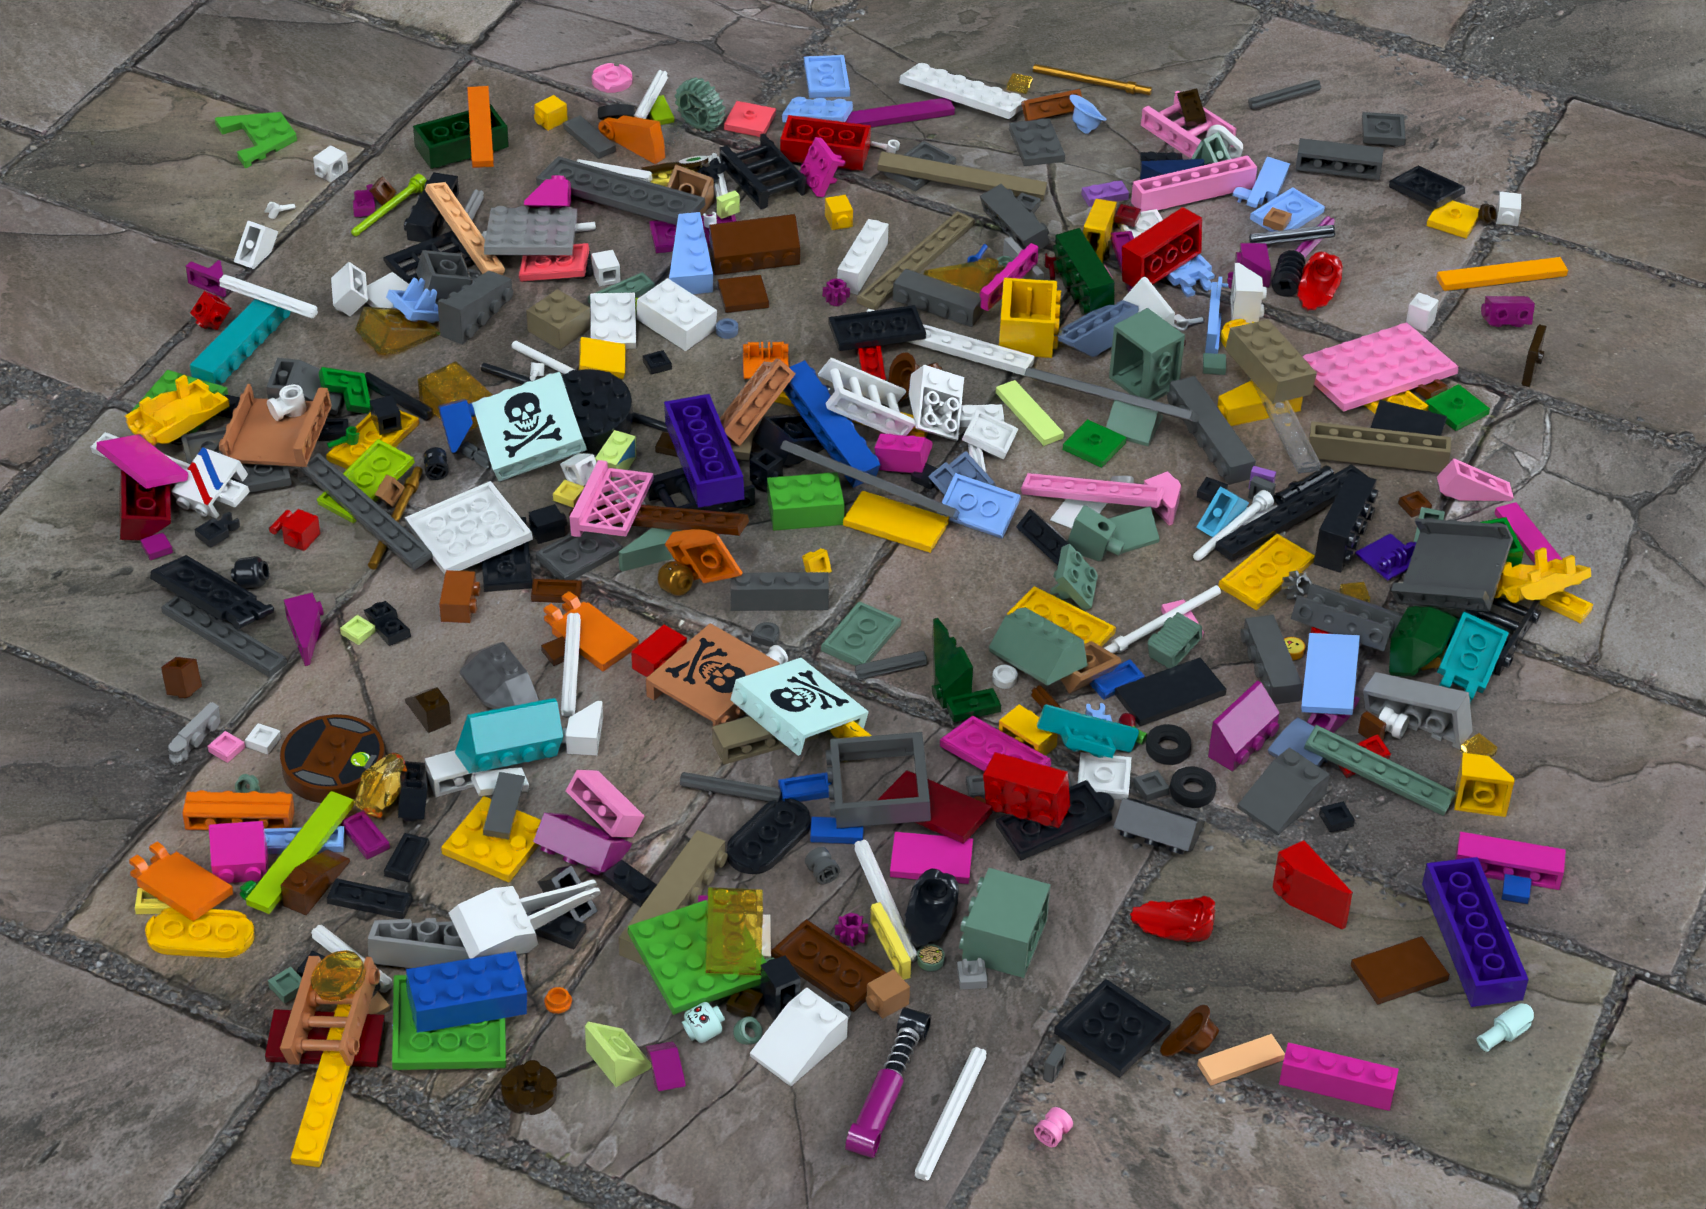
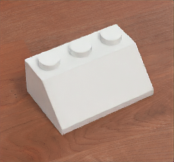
(1146, 296)

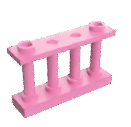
(1173, 133)

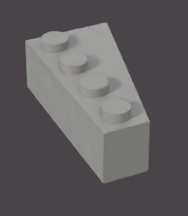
(414, 944)

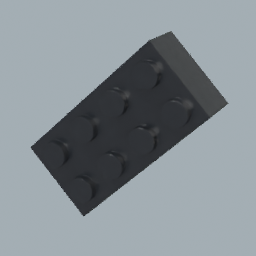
(1346, 522)

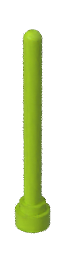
(416, 185)

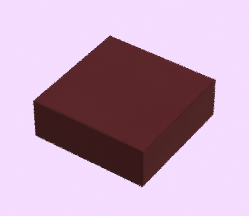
(1127, 215)

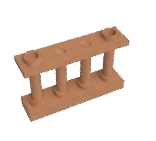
(303, 1018)

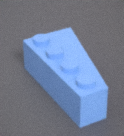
(690, 256)

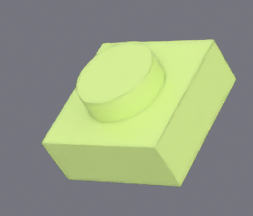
(728, 204)

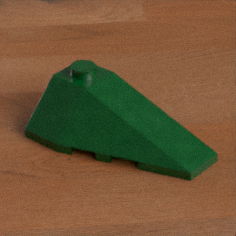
(950, 665)

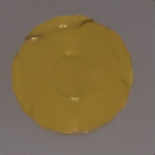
(338, 975)

